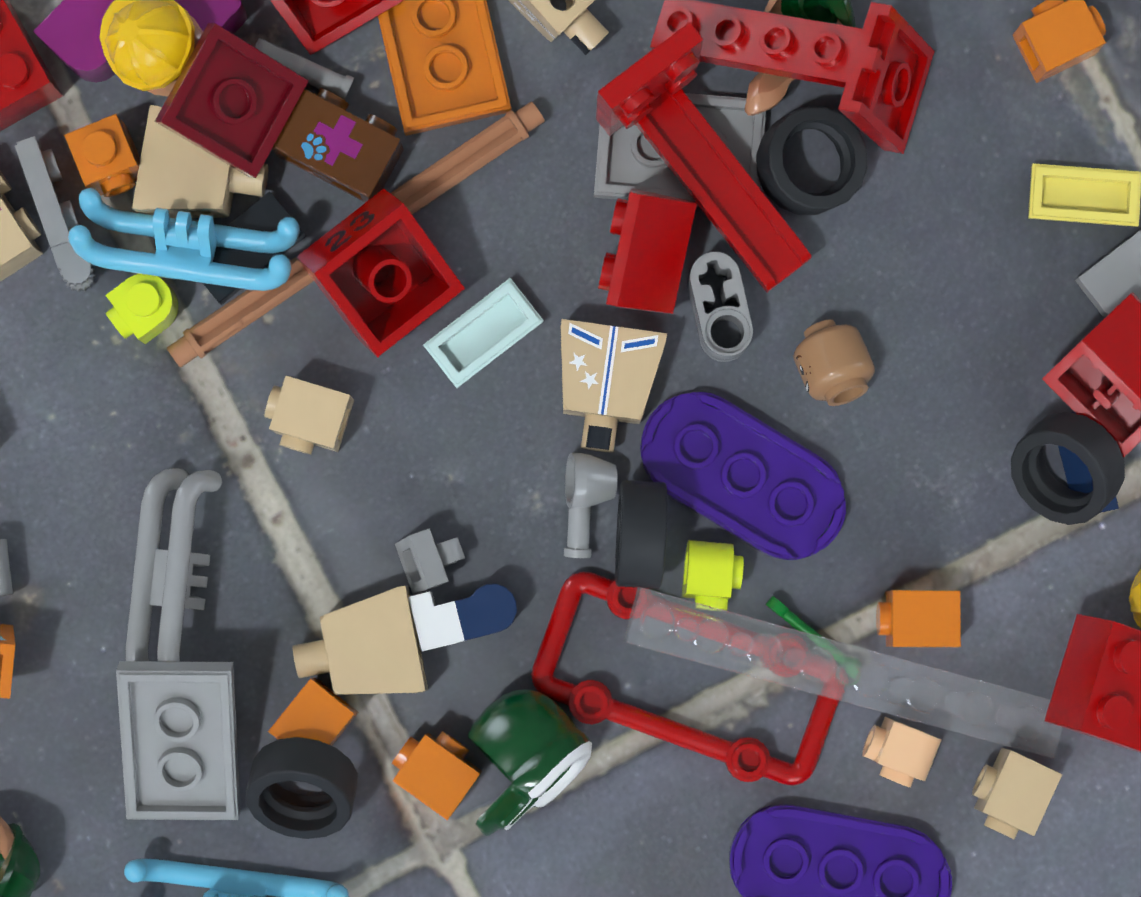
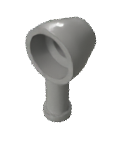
(315, 74)
(586, 484)

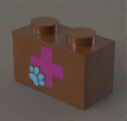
(338, 145)

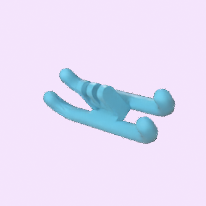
(184, 246)
(230, 881)

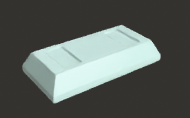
(483, 333)

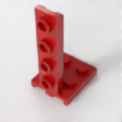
(876, 65)
(653, 100)

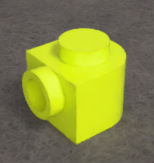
(142, 307)
(711, 573)

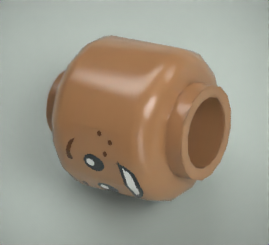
(834, 363)

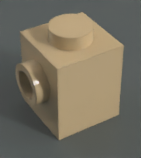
(308, 415)
(1014, 793)

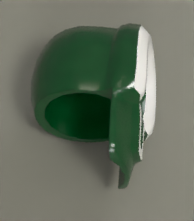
(533, 748)

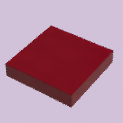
(231, 100)

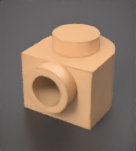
(901, 750)

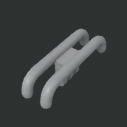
(166, 575)

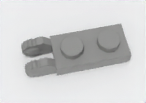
(56, 217)

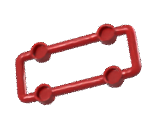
(593, 702)

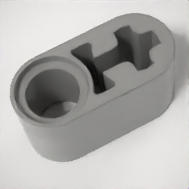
(703, 297)

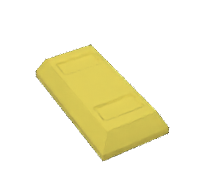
(1085, 195)

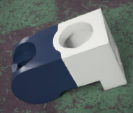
(484, 613)

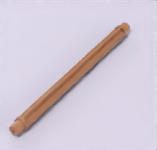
(414, 194)

